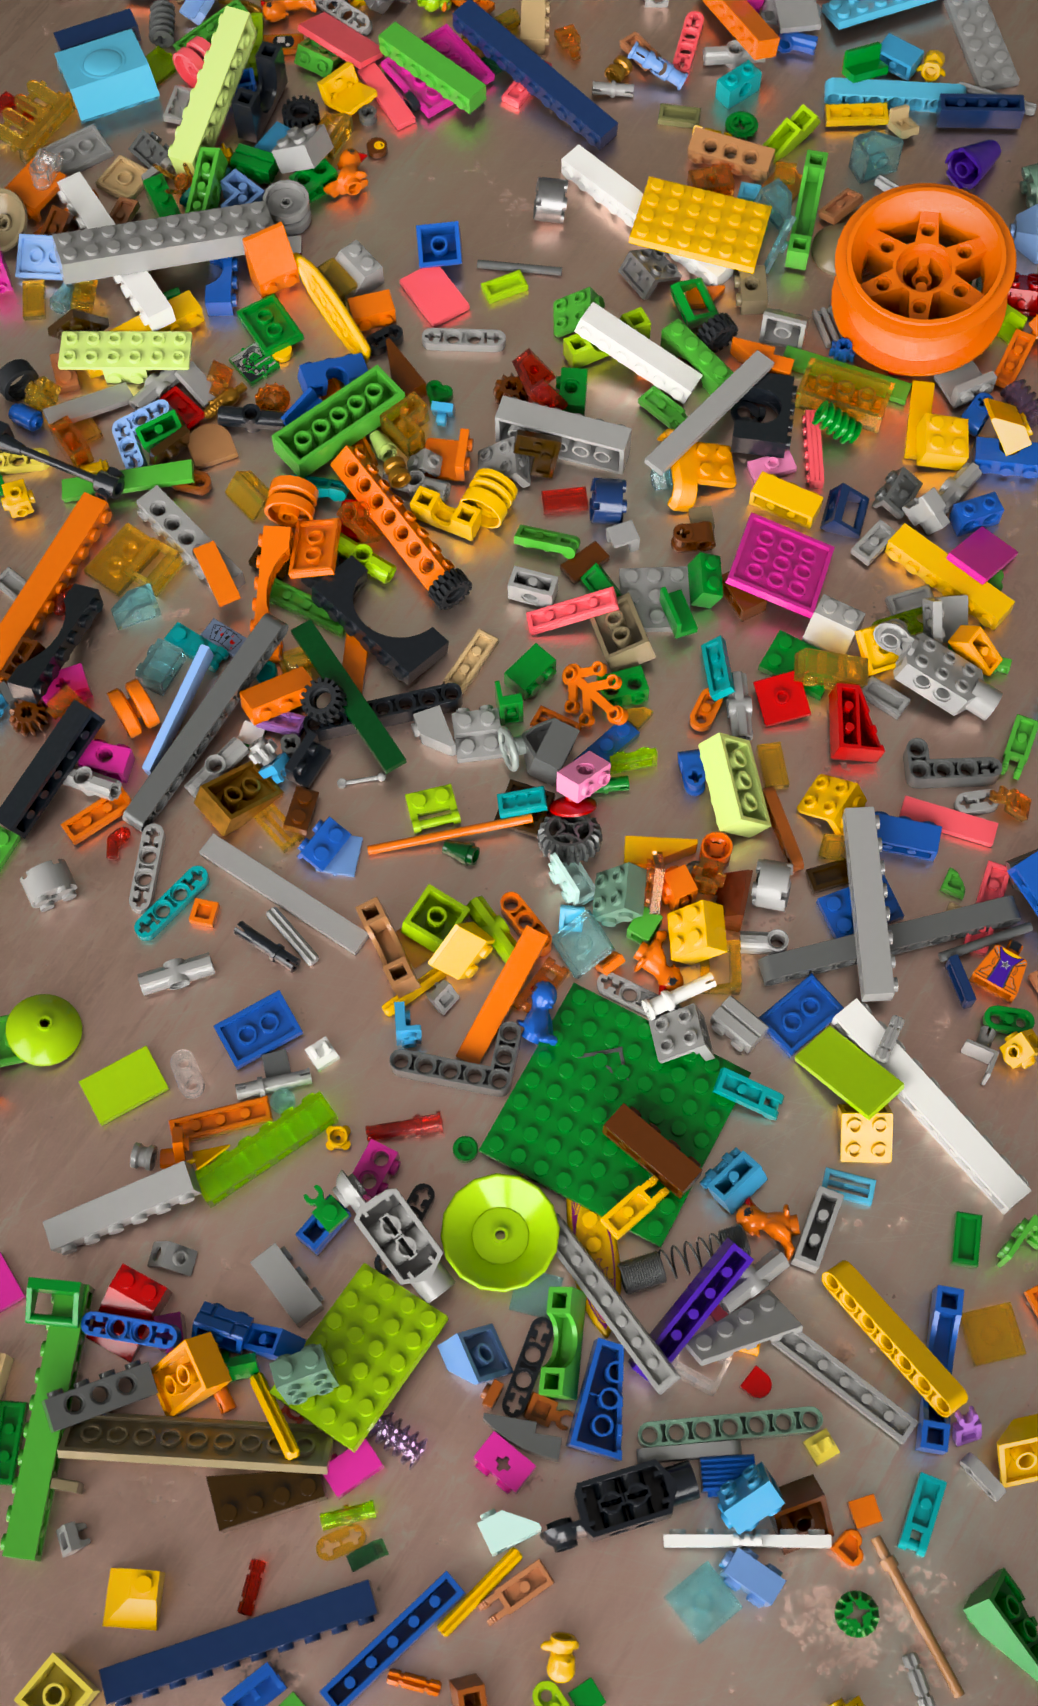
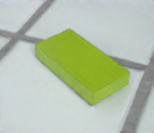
(504, 286)

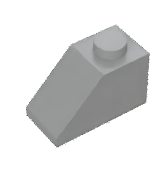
(433, 730)

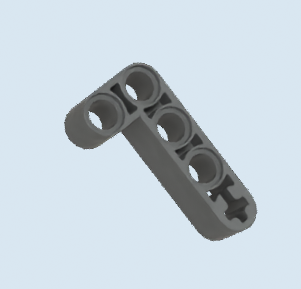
(982, 770)

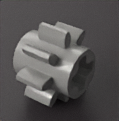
(263, 751)

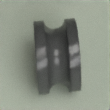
(368, 120)

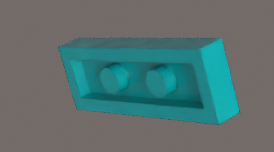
(717, 668)

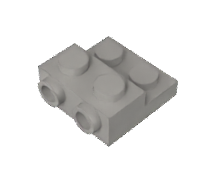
(476, 734)

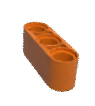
(523, 913)

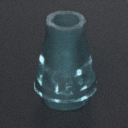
(61, 299)

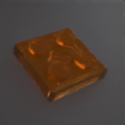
(655, 879)

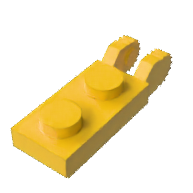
(632, 1208)

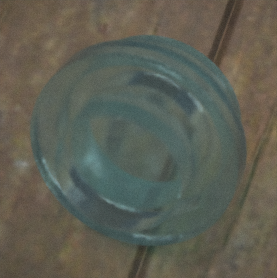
(282, 1100)

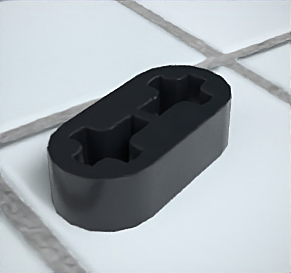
(380, 336)

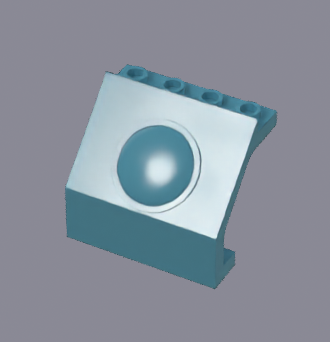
(107, 75)

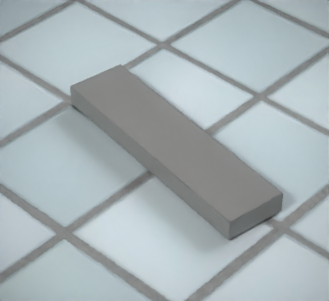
(90, 404)

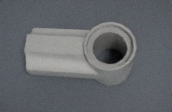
(760, 942)

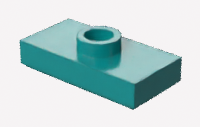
(522, 802)

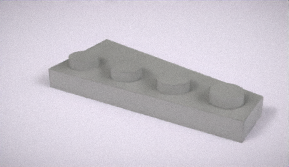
(751, 1324)

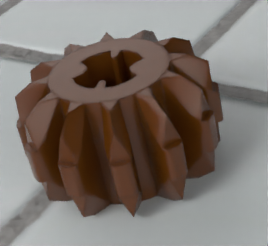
(509, 387)
(23, 723)

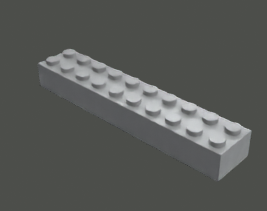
(157, 242)

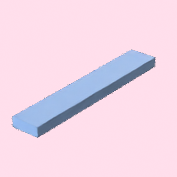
(179, 708)

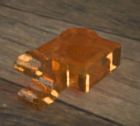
(569, 38)
(219, 376)
(1015, 802)

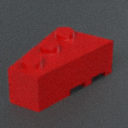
(851, 728)

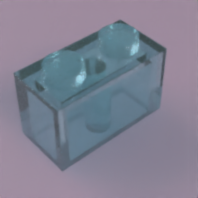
(160, 666)

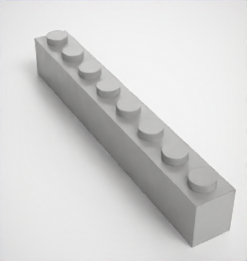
(868, 904)

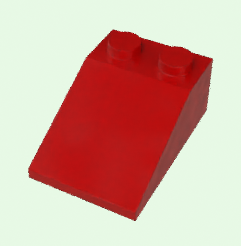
(131, 1296)

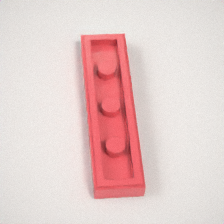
(387, 96)
(572, 611)
(952, 821)
(992, 887)

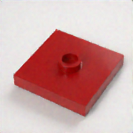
(781, 699)

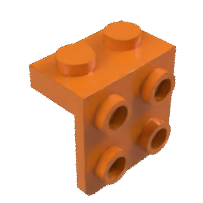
(454, 455)

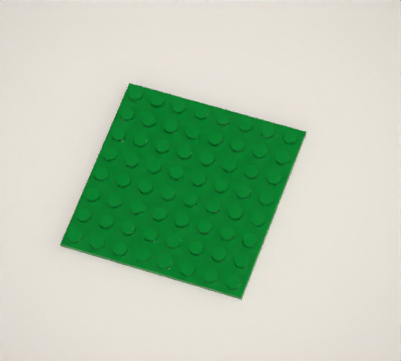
(561, 1103)

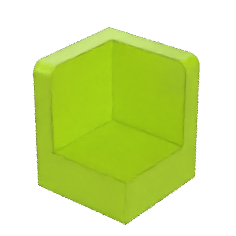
(1012, 320)

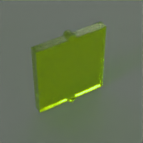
(161, 64)

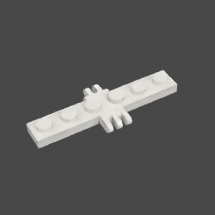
(758, 1539)

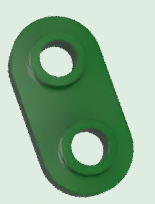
(1007, 1019)

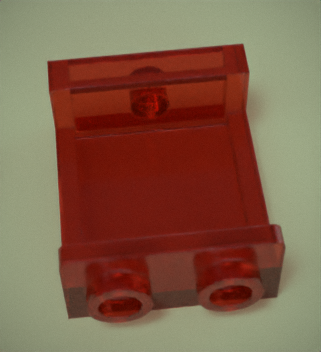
(536, 378)

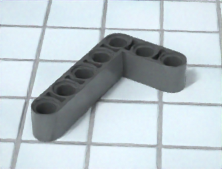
(464, 1069)

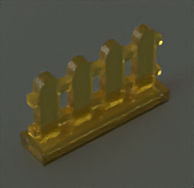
(46, 120)

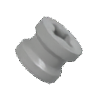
(143, 1156)

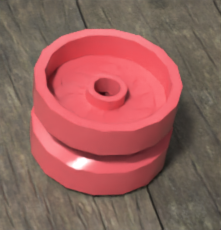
(191, 59)

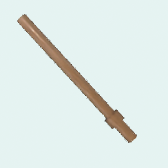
(889, 1564)

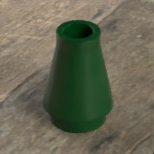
(463, 852)

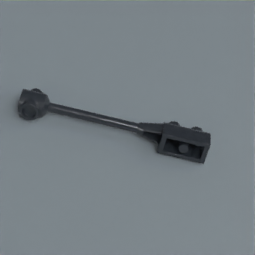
(105, 483)

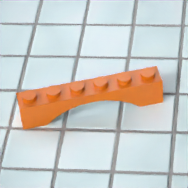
(276, 550)

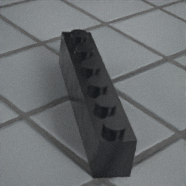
(49, 768)

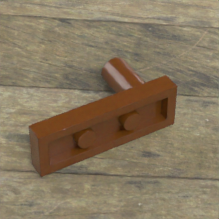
(58, 222)

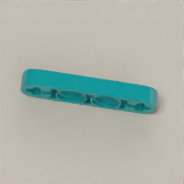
(175, 905)

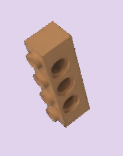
(724, 145)

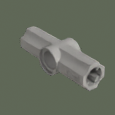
(730, 55)
(154, 388)
(418, 479)
(957, 487)
(740, 707)
(227, 757)
(93, 783)
(176, 974)
(754, 1280)

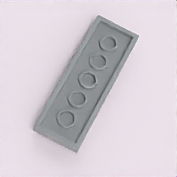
(982, 44)

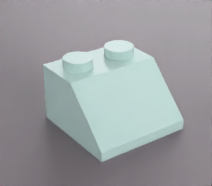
(505, 1530)

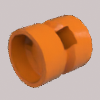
(716, 846)

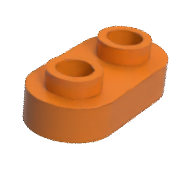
(704, 711)

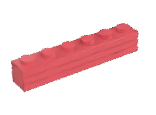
(813, 451)

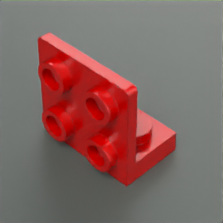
(1024, 294)

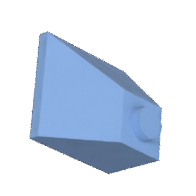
(1025, 233)

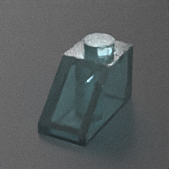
(780, 198)
(135, 607)

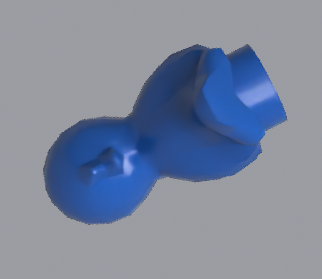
(538, 1021)

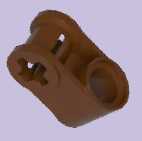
(694, 536)

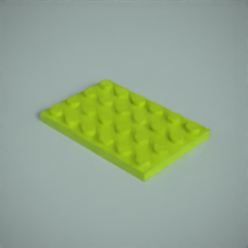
(375, 1342)

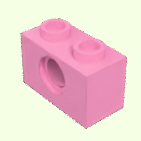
(583, 777)

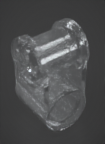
(45, 168)

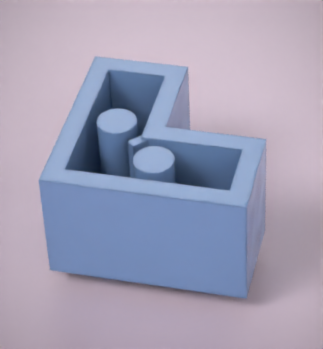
(240, 190)

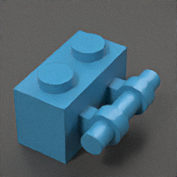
(734, 1179)

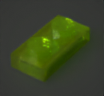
(634, 760)

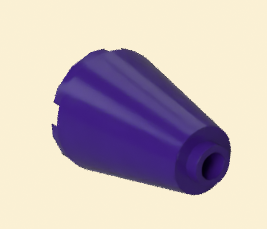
(971, 163)

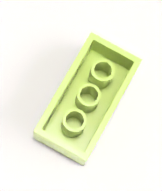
(734, 785)

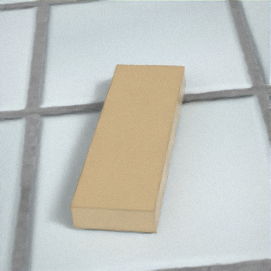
(472, 660)

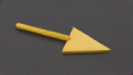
(204, 1156)

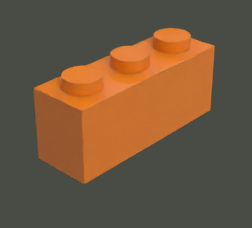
(275, 695)

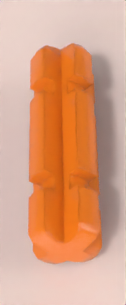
(414, 1682)

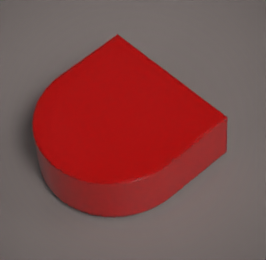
(757, 1384)

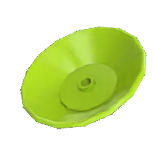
(494, 1206)

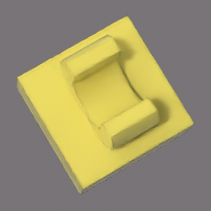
(821, 1447)

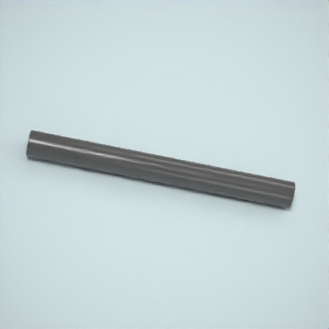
(525, 268)
(986, 941)

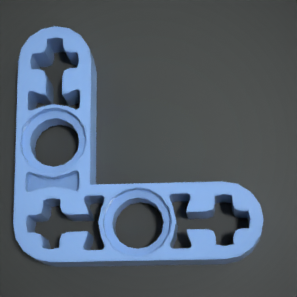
(130, 422)

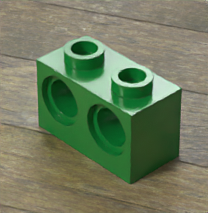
(316, 179)
(625, 694)

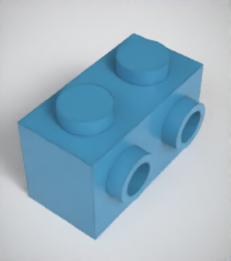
(900, 56)

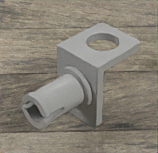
(981, 1050)

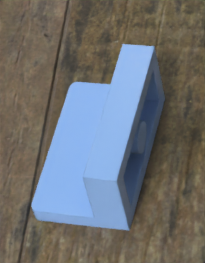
(196, 10)

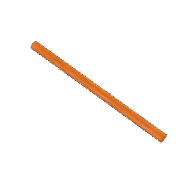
(450, 834)

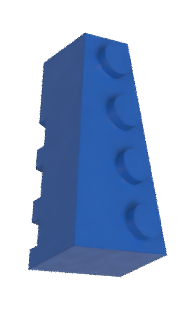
(598, 1411)

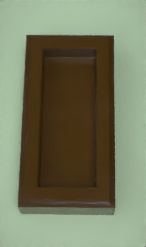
(828, 876)

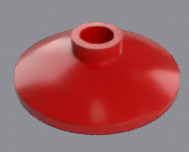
(568, 808)

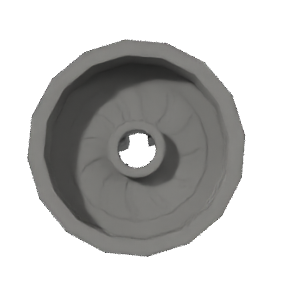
(289, 204)

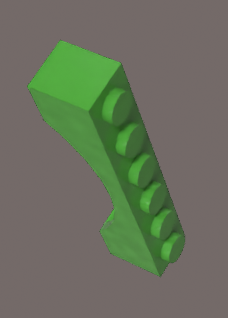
(806, 210)

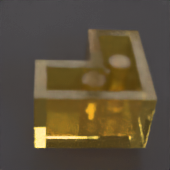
(403, 424)

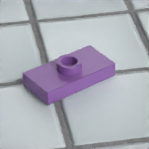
(284, 724)

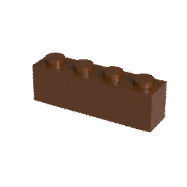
(652, 1151)

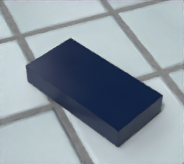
(960, 981)

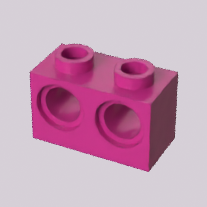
(367, 1168)

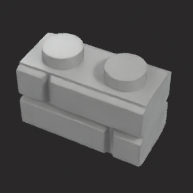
(738, 1025)

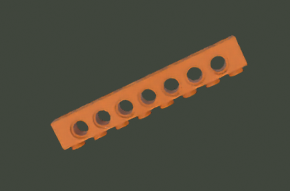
(383, 515)

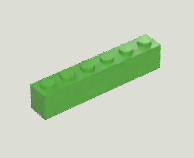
(432, 67)

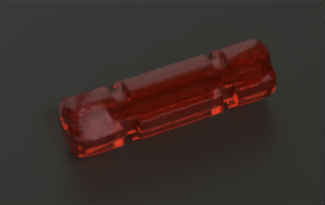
(251, 1587)

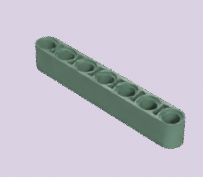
(741, 1420)

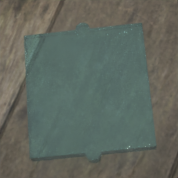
(534, 1297)

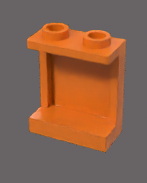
(33, 198)

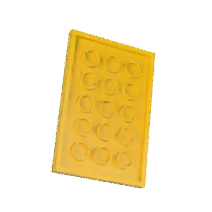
(700, 224)

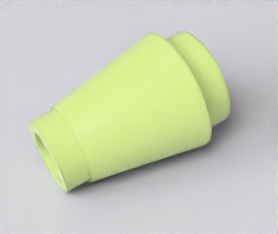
(383, 446)

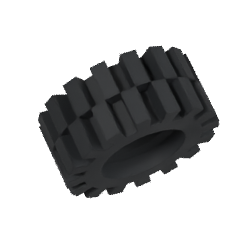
(300, 106)
(717, 332)
(450, 588)
(332, 709)

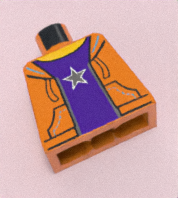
(1001, 971)

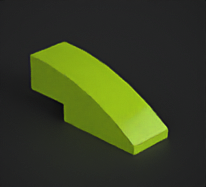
(792, 132)

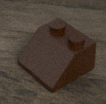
(803, 1509)

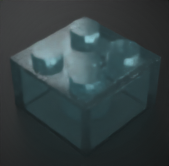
(702, 1602)

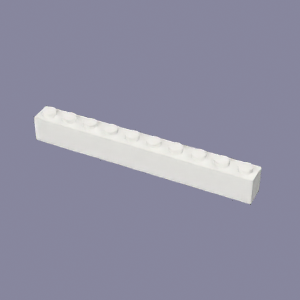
(624, 201)
(139, 286)
(936, 1111)

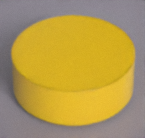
(283, 355)

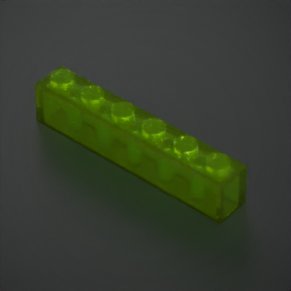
(265, 1148)

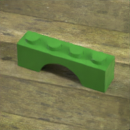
(683, 343)
(561, 1374)

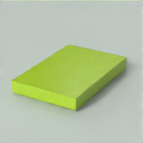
(124, 1085)

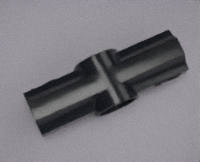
(241, 416)

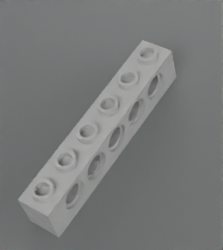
(157, 502)

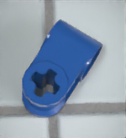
(977, 414)
(692, 770)

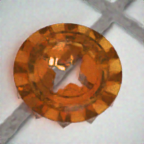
(279, 392)

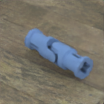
(650, 61)

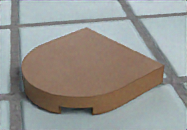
(211, 445)

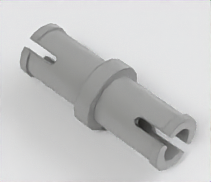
(612, 89)

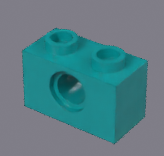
(738, 84)

